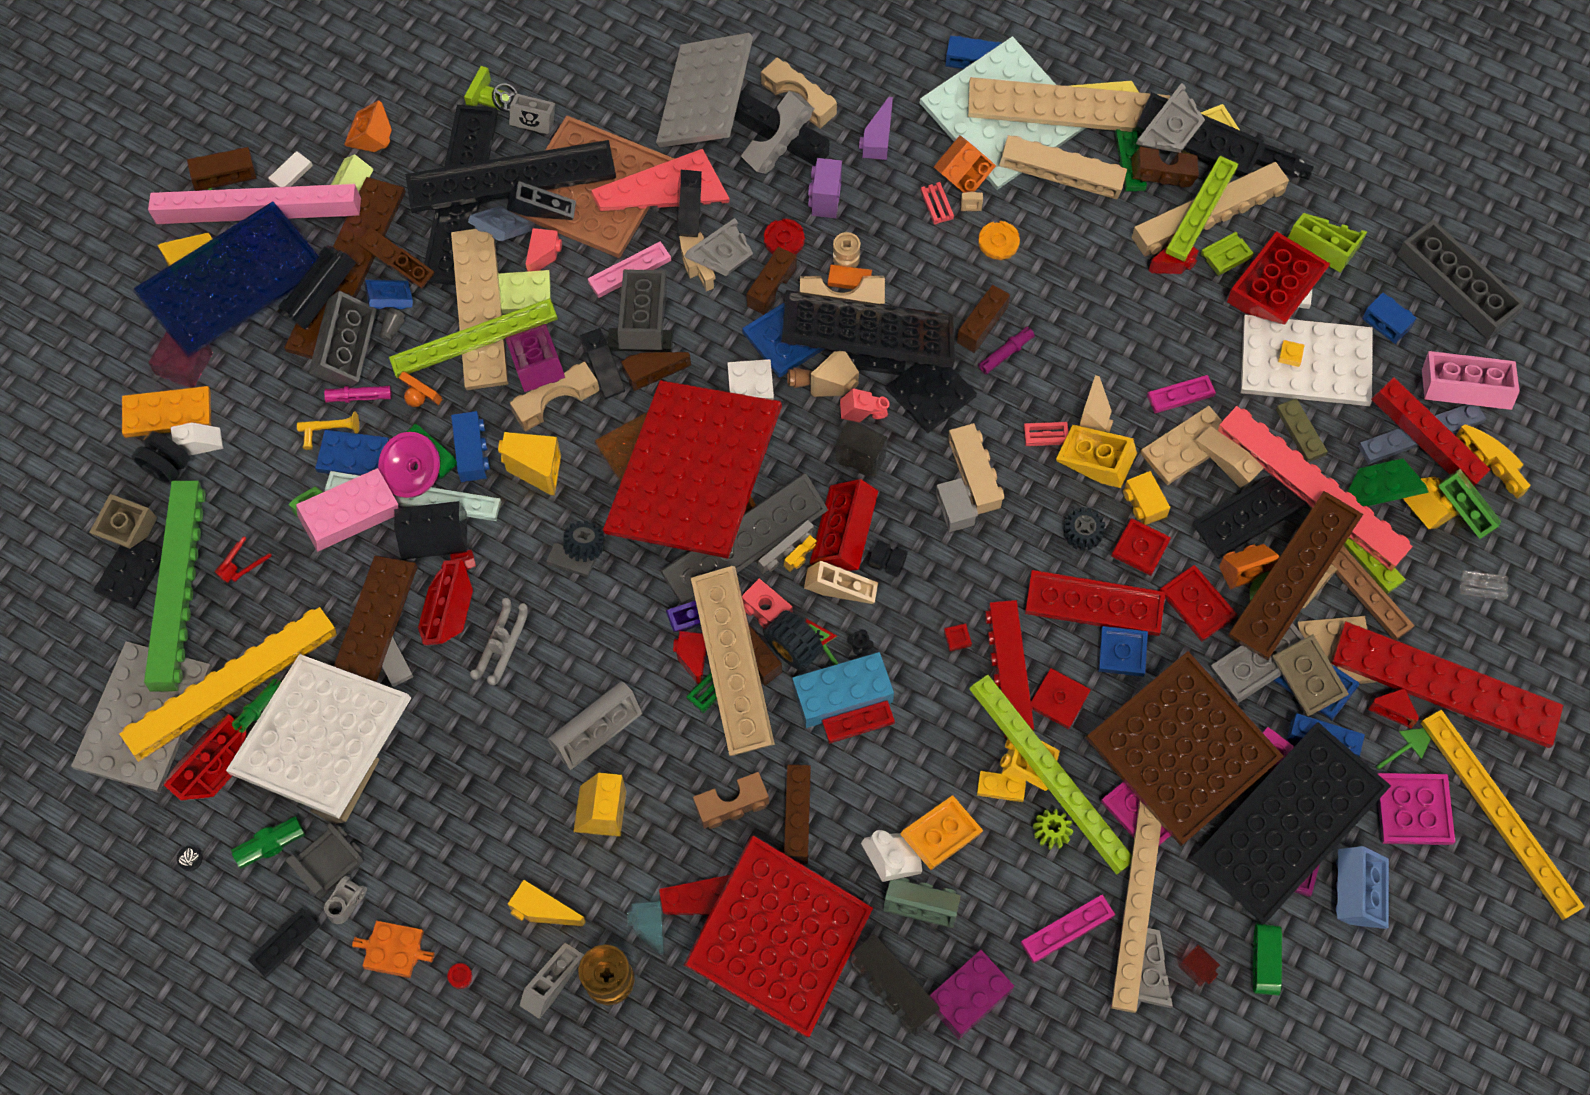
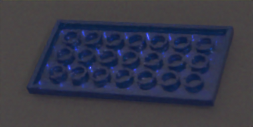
(228, 279)

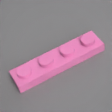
(612, 277)

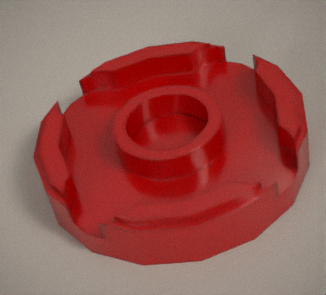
(784, 234)

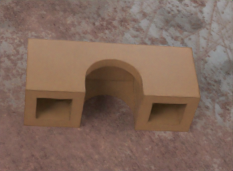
(714, 811)

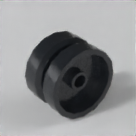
(160, 457)

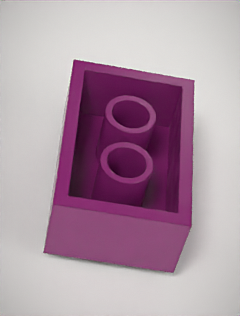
(535, 358)
(971, 994)

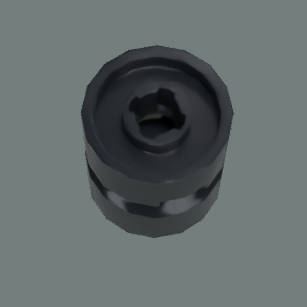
(889, 559)

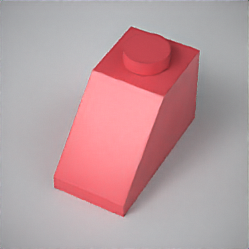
(542, 249)

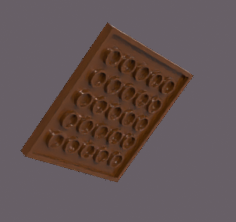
(1184, 748)

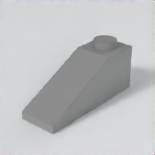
(550, 980)

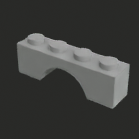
(793, 113)

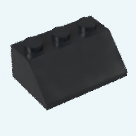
(431, 530)

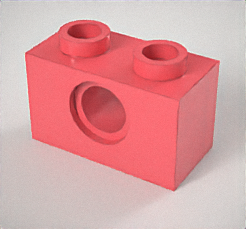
(762, 594)

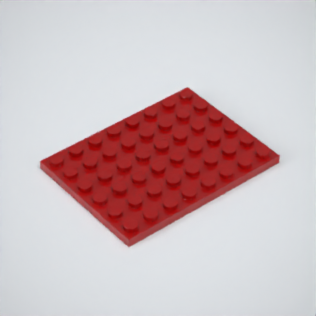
(693, 469)

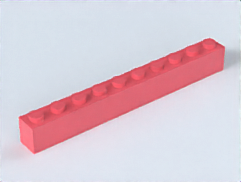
(1308, 484)

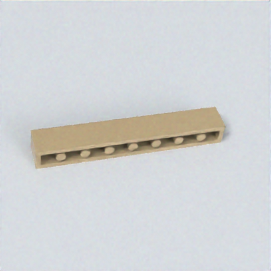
(1237, 198)

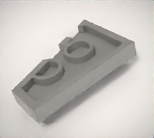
(1154, 980)

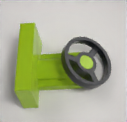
(481, 93)

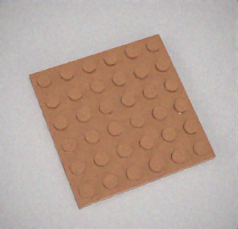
(599, 229)

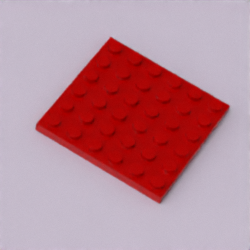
(778, 936)

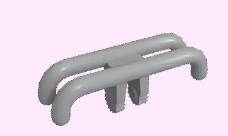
(501, 643)

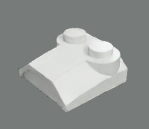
(891, 856)

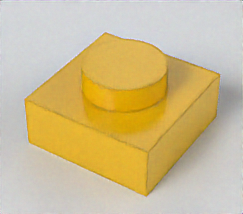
(1291, 353)

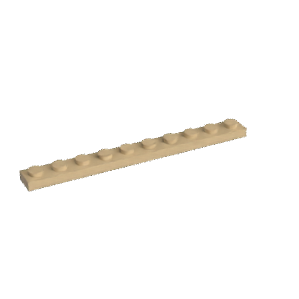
(1136, 911)

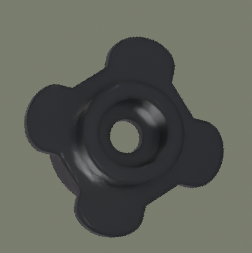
(864, 637)

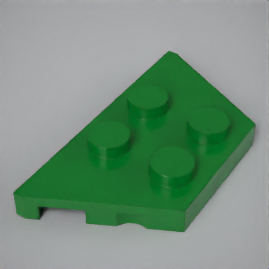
(1386, 483)

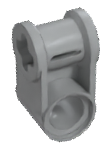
(347, 896)

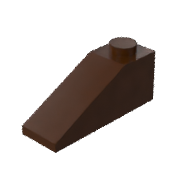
(650, 367)

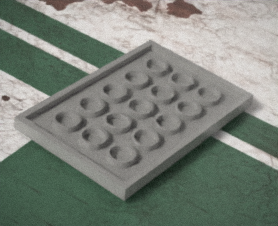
(704, 90)
(126, 702)

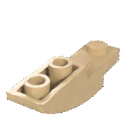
(693, 269)

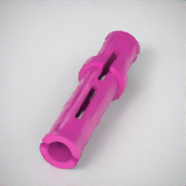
(352, 394)

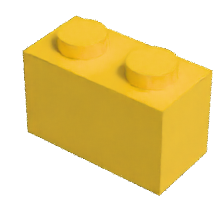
(1146, 498)

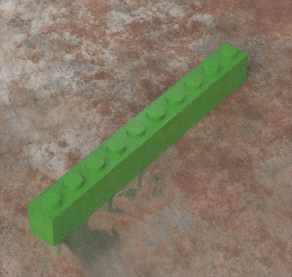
(174, 587)

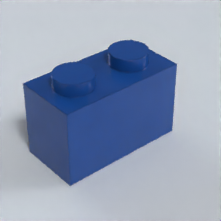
(1389, 318)

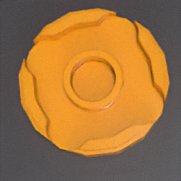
(999, 240)

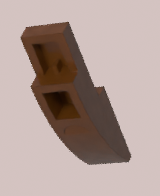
(396, 258)

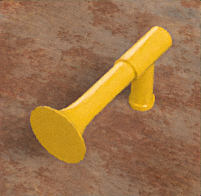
(310, 426)

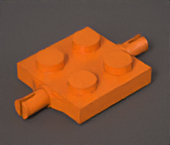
(393, 949)

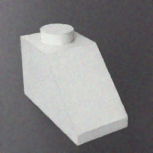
(197, 438)

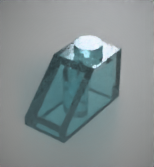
(648, 924)

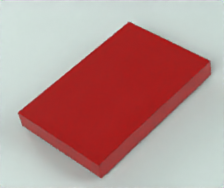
(1198, 603)

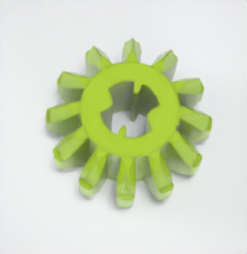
(1050, 836)

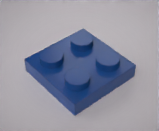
(388, 294)
(1123, 651)

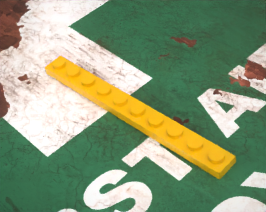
(1502, 815)

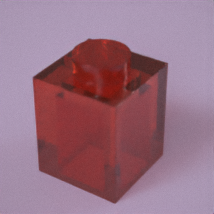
(1200, 966)

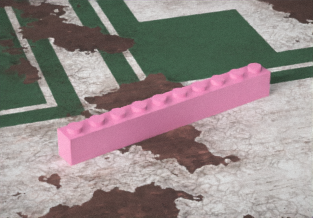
(241, 203)

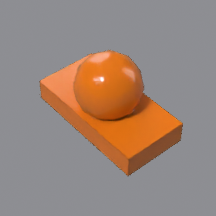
(417, 391)

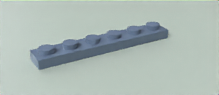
(1399, 441)

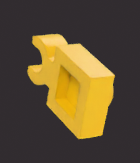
(797, 557)

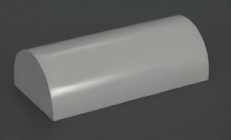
(595, 725)

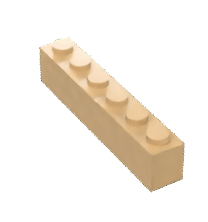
(1063, 167)

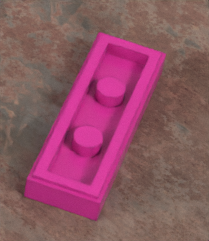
(1181, 394)

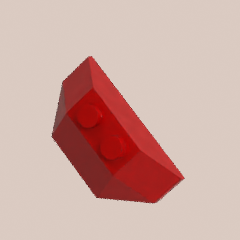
(446, 604)
(204, 766)

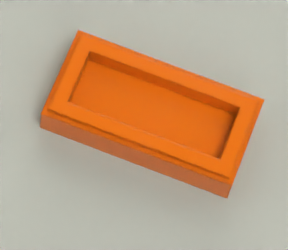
(846, 276)

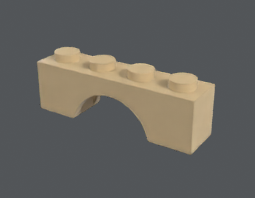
(781, 78)
(868, 290)
(577, 383)

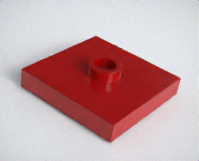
(1141, 546)
(1059, 698)

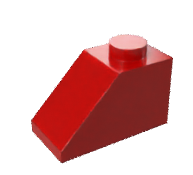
(1167, 264)
(691, 653)

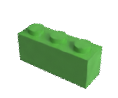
(1470, 503)

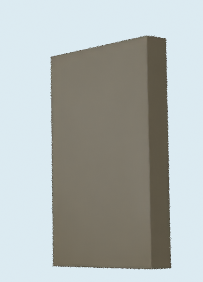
(1310, 675)

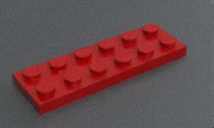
(1095, 602)

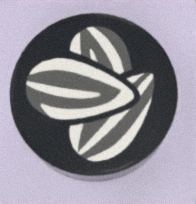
(189, 858)

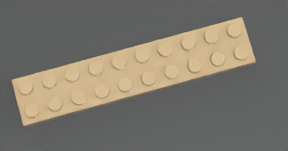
(1055, 104)

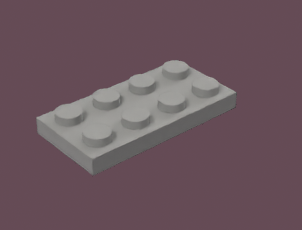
(1247, 672)

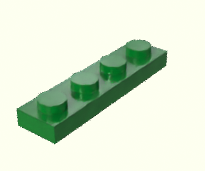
(1126, 148)

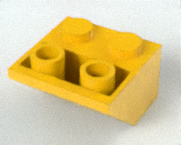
(1432, 507)

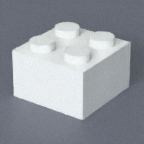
(751, 378)

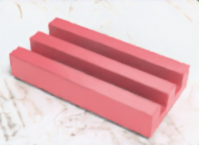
(931, 189)
(1045, 437)

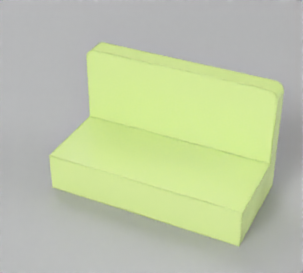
(352, 171)

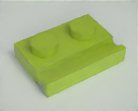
(1227, 253)

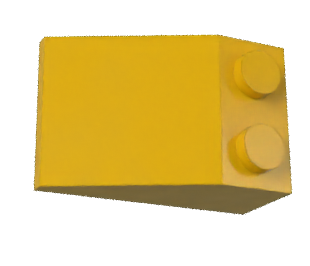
(1098, 455)

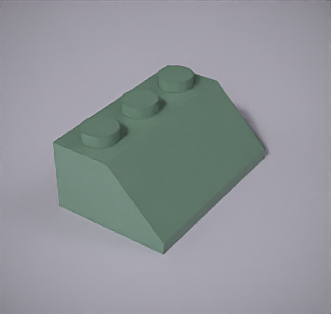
(922, 902)

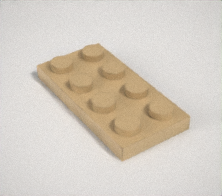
(1177, 450)

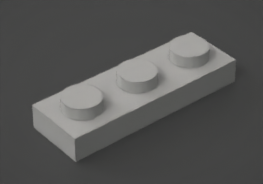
(784, 548)

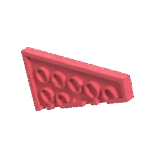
(660, 185)

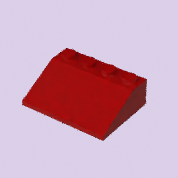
(1277, 280)

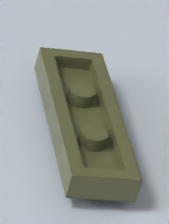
(1301, 430)

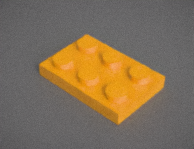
(941, 832)

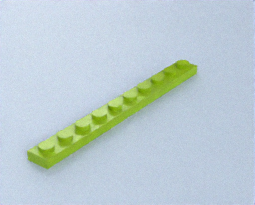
(1052, 774)

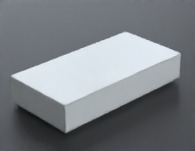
(290, 171)

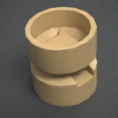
(846, 250)

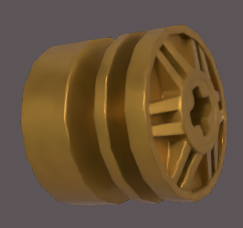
(595, 968)

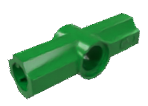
(268, 842)

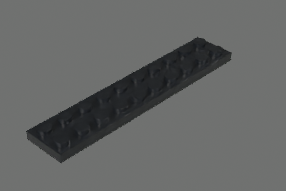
(468, 143)
(498, 176)

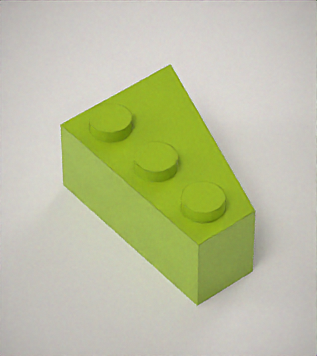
(1327, 240)

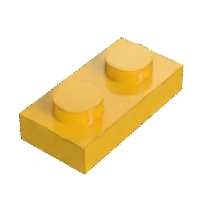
(1000, 787)

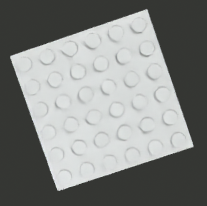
(319, 735)

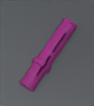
(1012, 345)

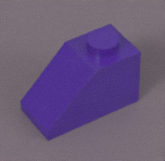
(684, 617)

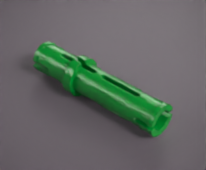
(252, 711)

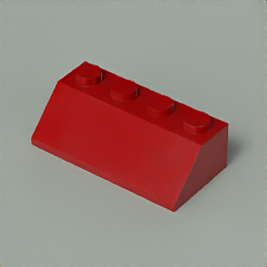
(845, 525)

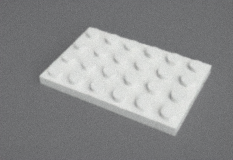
(1332, 368)

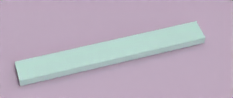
(475, 505)

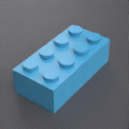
(842, 688)

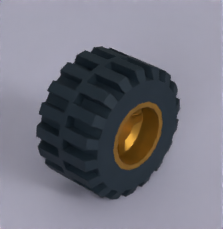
(793, 640)

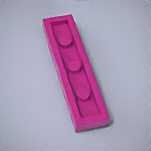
(1067, 929)

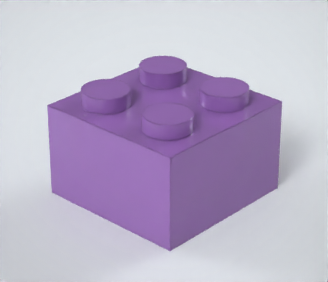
(825, 187)

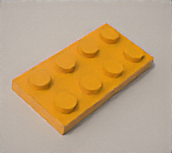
(164, 410)

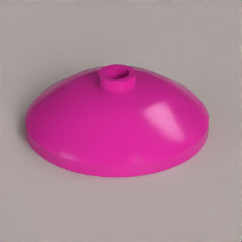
(398, 464)

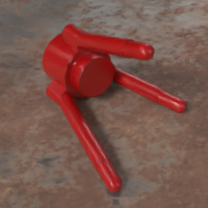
(227, 569)

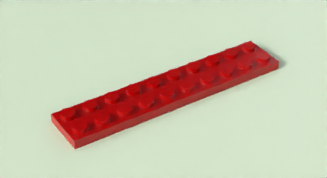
(1447, 684)

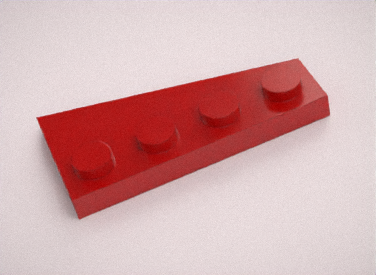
(692, 897)

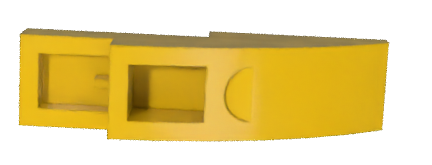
(1499, 457)

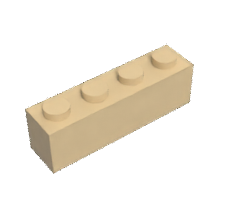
(975, 468)

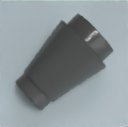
(391, 324)

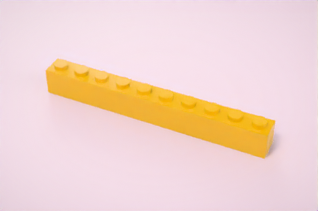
(227, 684)

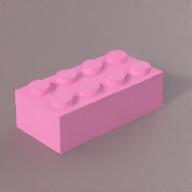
(1470, 380)
(347, 509)

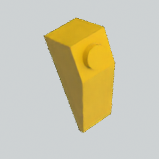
(540, 907)

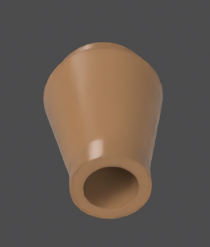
(798, 377)

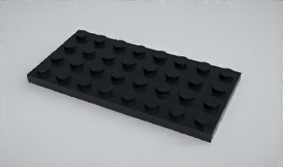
(868, 329)
(1290, 823)

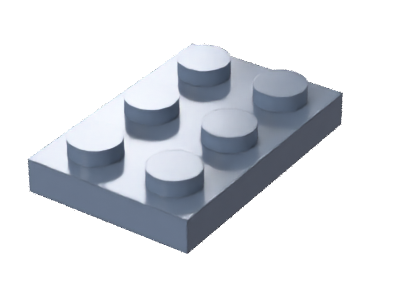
(501, 223)

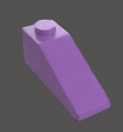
(877, 133)

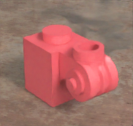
(859, 404)

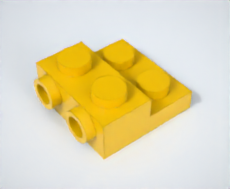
(1018, 769)

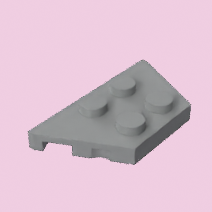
(1173, 124)
(722, 250)

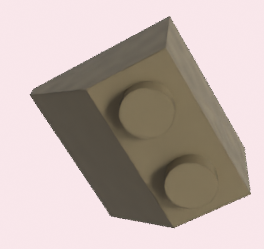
(123, 522)

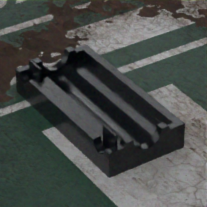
(316, 286)

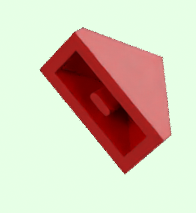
(1396, 707)

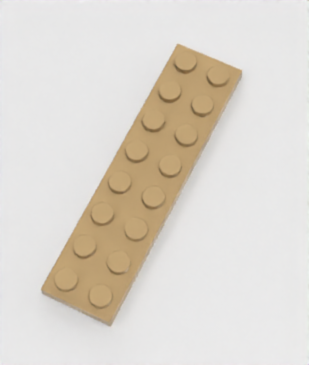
(479, 302)
(732, 661)

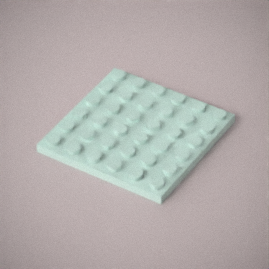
(950, 108)

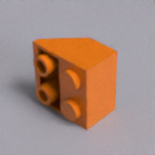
(964, 165)

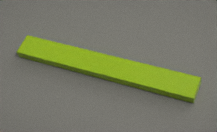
(473, 338)

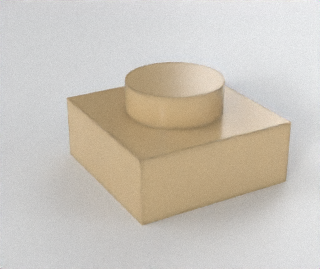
(971, 201)

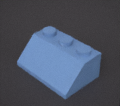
(1363, 887)

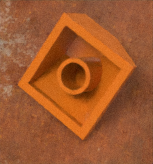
(369, 129)

